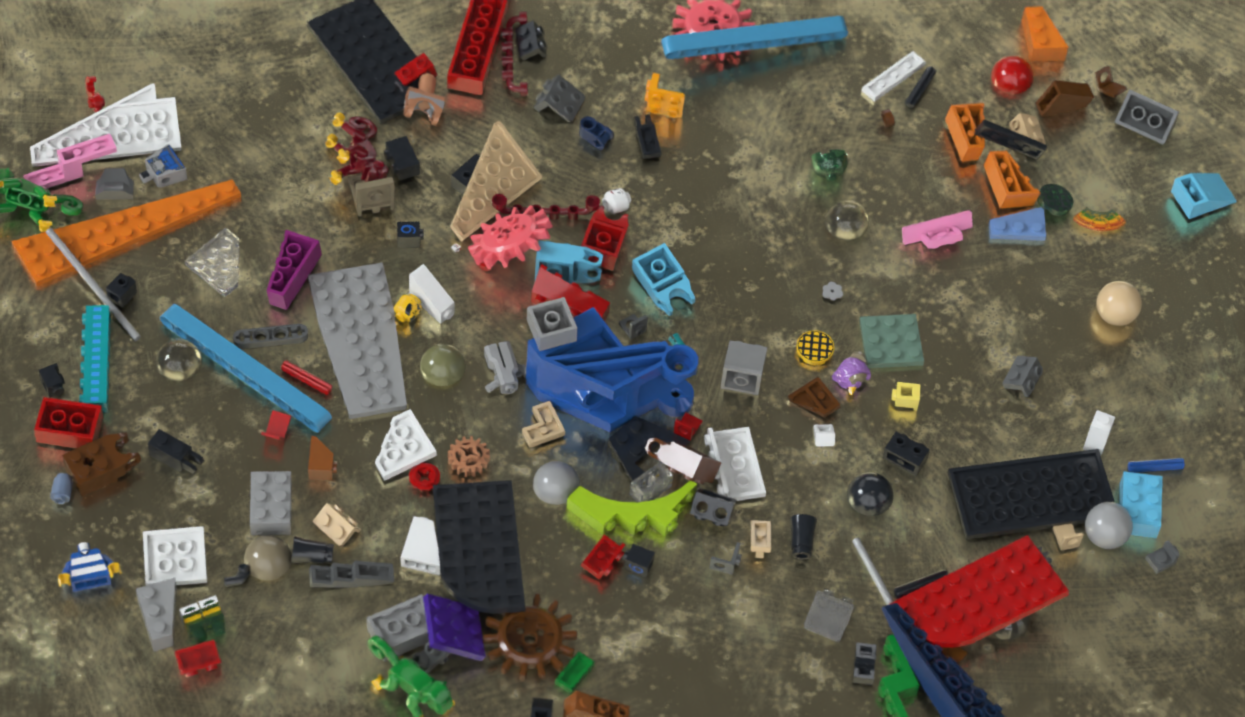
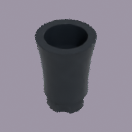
(802, 535)
(311, 551)

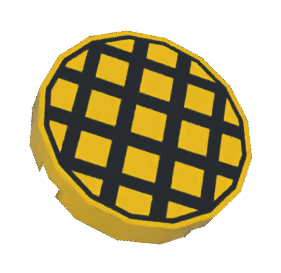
(815, 347)

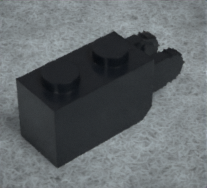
(173, 452)

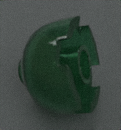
(830, 164)

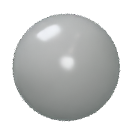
(555, 482)
(1108, 525)

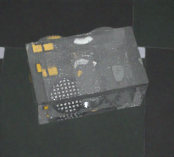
(651, 483)

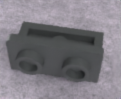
(1023, 374)

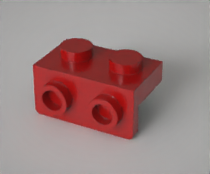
(602, 556)
(197, 657)

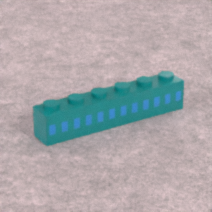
(96, 356)

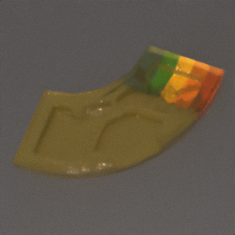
(1099, 220)

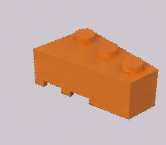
(1042, 36)
(962, 122)

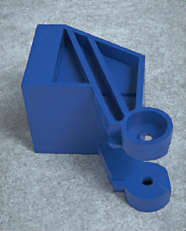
(610, 381)

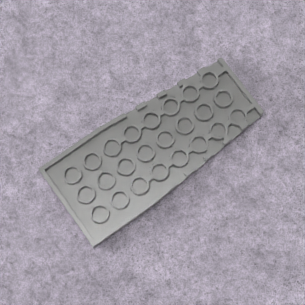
(360, 337)

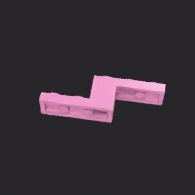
(70, 161)

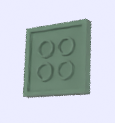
(891, 341)

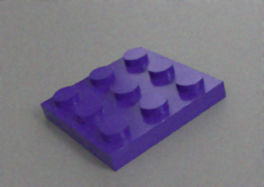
(453, 627)

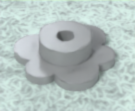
(832, 291)

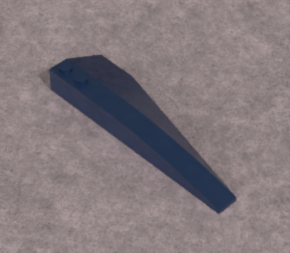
(940, 676)

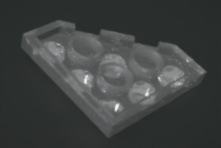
(218, 262)

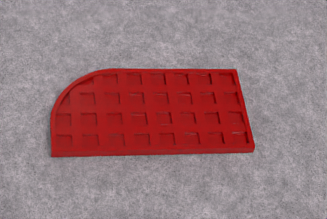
(984, 595)

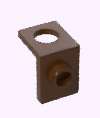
(1108, 86)

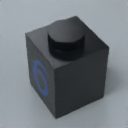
(409, 234)
(638, 560)

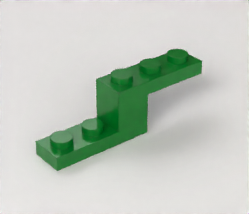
(901, 683)

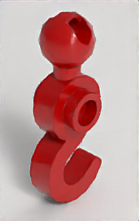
(95, 100)

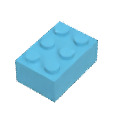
(1143, 500)

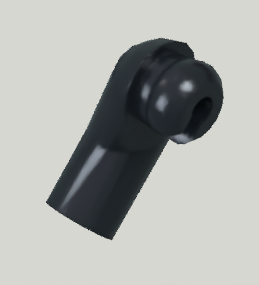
(240, 577)

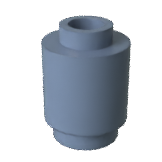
(62, 488)

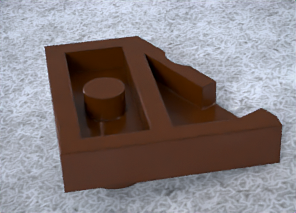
(815, 398)

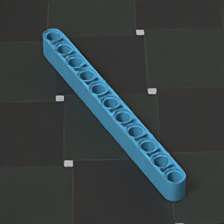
(754, 37)
(246, 368)

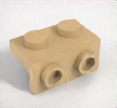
(1028, 126)
(336, 524)

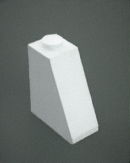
(431, 294)
(1099, 431)
(421, 547)

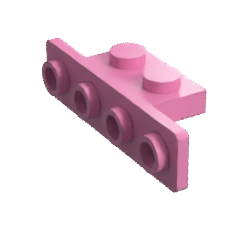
(939, 230)

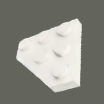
(403, 446)

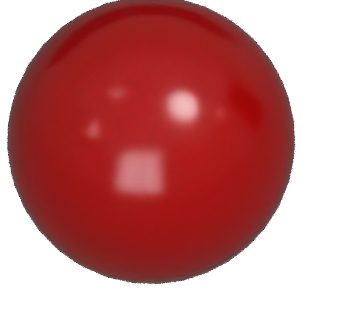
(1012, 75)

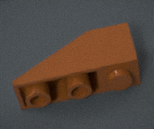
(587, 705)

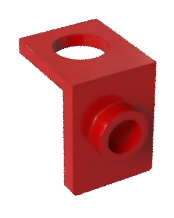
(277, 425)
(687, 426)

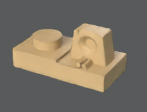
(760, 537)

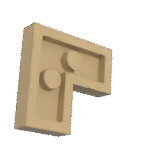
(547, 428)

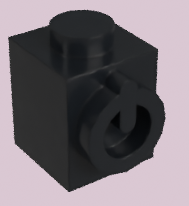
(121, 289)

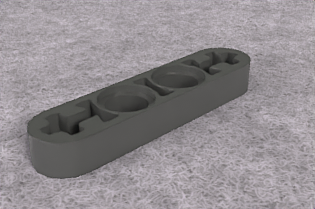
(270, 333)

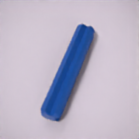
(1156, 465)

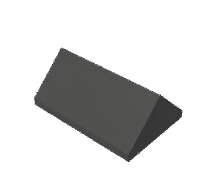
(1147, 117)

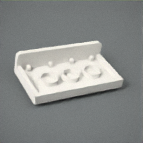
(739, 472)

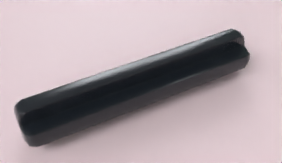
(920, 87)
(912, 586)

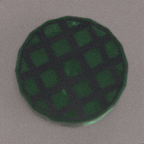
(1055, 199)

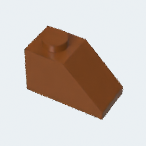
(321, 461)

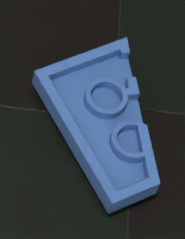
(1019, 226)

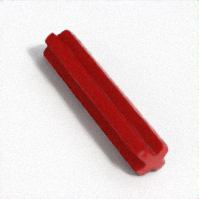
(306, 377)

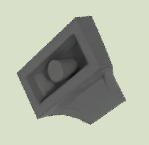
(114, 185)

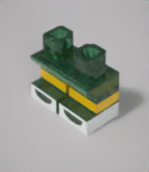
(203, 619)

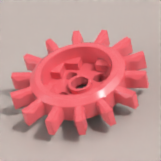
(711, 10)
(510, 237)

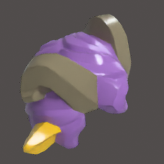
(852, 372)

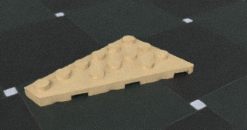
(500, 170)

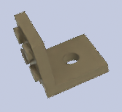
(372, 193)

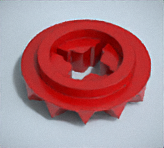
(424, 469)

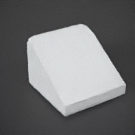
(824, 435)

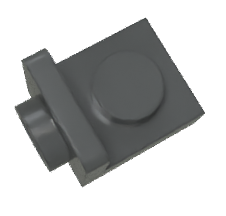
(1163, 557)

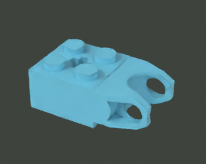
(569, 261)
(662, 277)

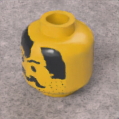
(407, 308)

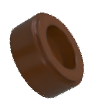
(888, 118)

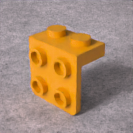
(663, 101)

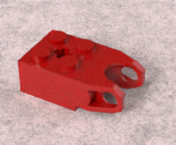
(605, 237)

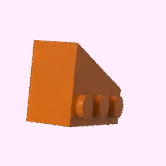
(1007, 181)

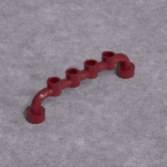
(507, 47)
(592, 204)

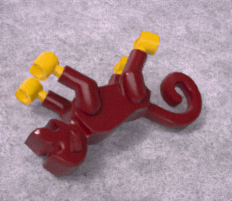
(359, 153)

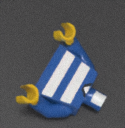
(88, 569)

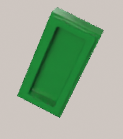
(574, 672)

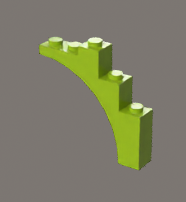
(632, 516)

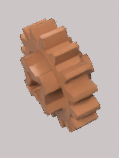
(468, 455)

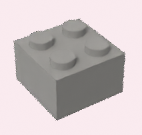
(551, 324)

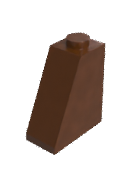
(1064, 98)

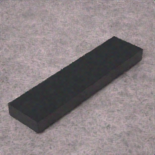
(1010, 139)

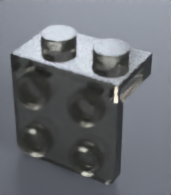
(829, 614)

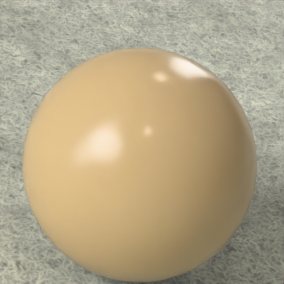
(1119, 303)

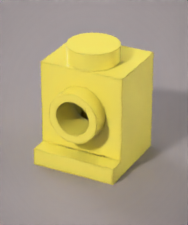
(906, 395)

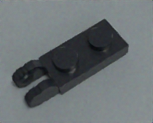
(647, 138)

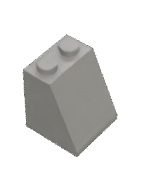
(743, 367)

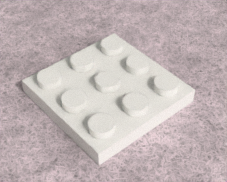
(175, 555)

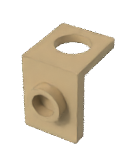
(1067, 537)

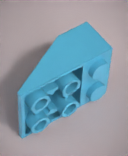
(1201, 193)

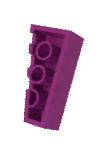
(294, 264)

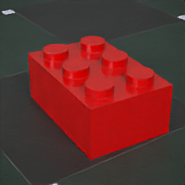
(68, 423)

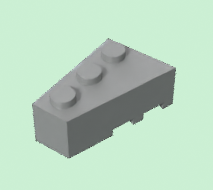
(158, 611)

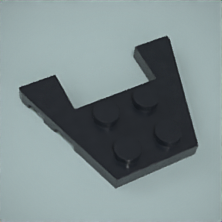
(631, 440)

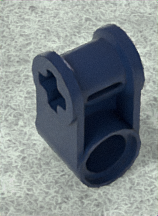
(595, 132)

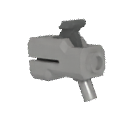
(505, 367)

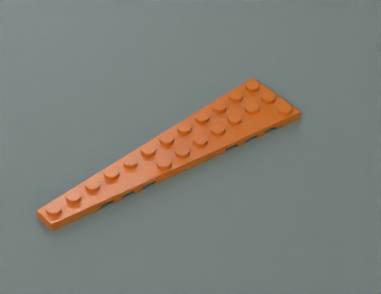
(115, 231)

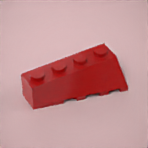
(552, 287)

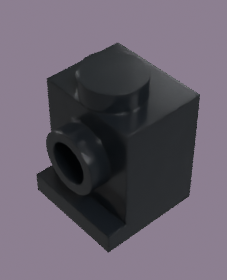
(52, 380)

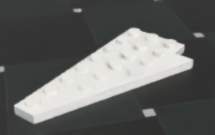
(136, 124)

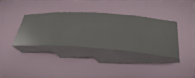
(351, 575)

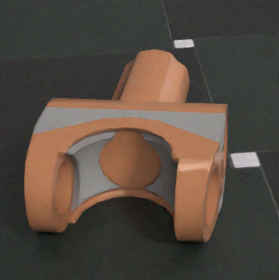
(424, 99)

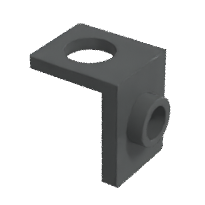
(637, 326)
(729, 565)

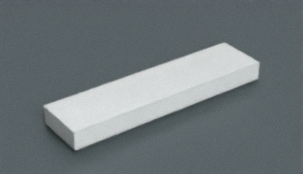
(893, 76)

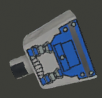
(164, 168)

